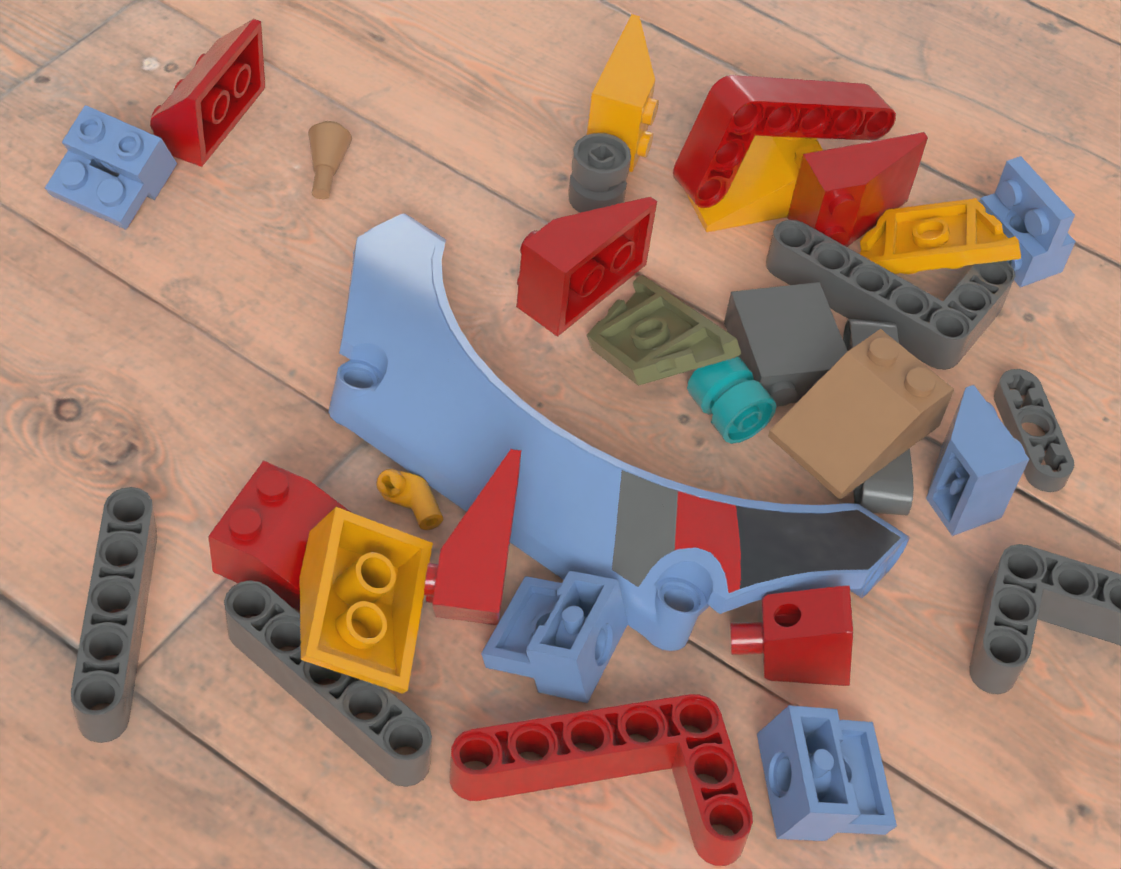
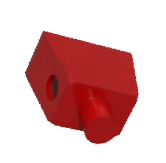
(801, 636)

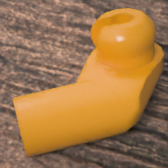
(413, 493)

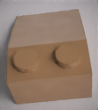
(863, 414)

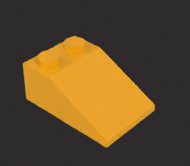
(624, 94)
(762, 184)
(362, 598)

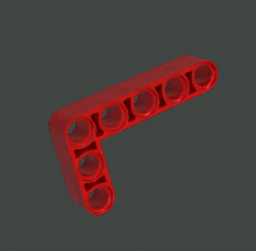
(775, 107)
(617, 757)

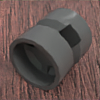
(598, 172)

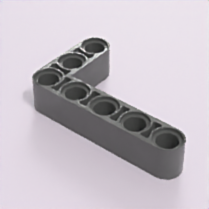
(863, 290)
(1042, 587)

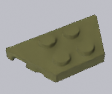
(658, 336)

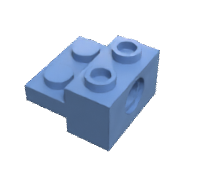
(110, 167)
(1034, 217)
(559, 633)
(824, 775)

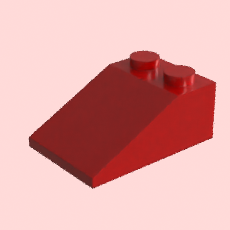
(853, 185)
(582, 261)
(268, 530)
(475, 556)

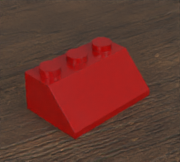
(213, 95)

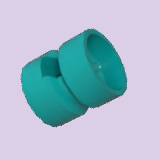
(734, 398)

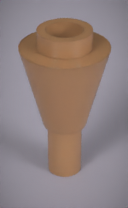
(328, 146)

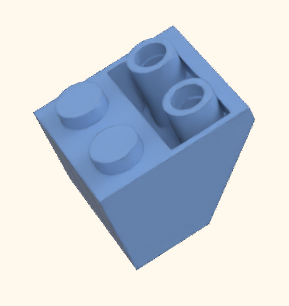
(975, 467)

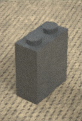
(785, 337)

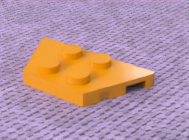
(938, 238)

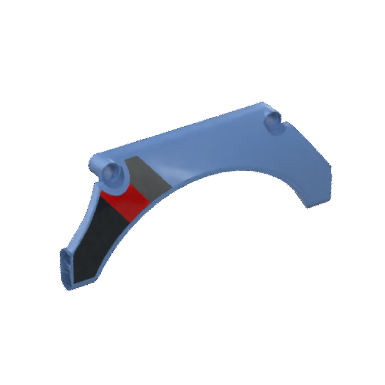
(448, 418)

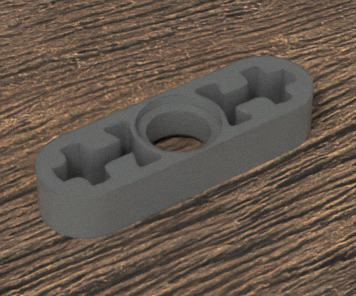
(1034, 410)

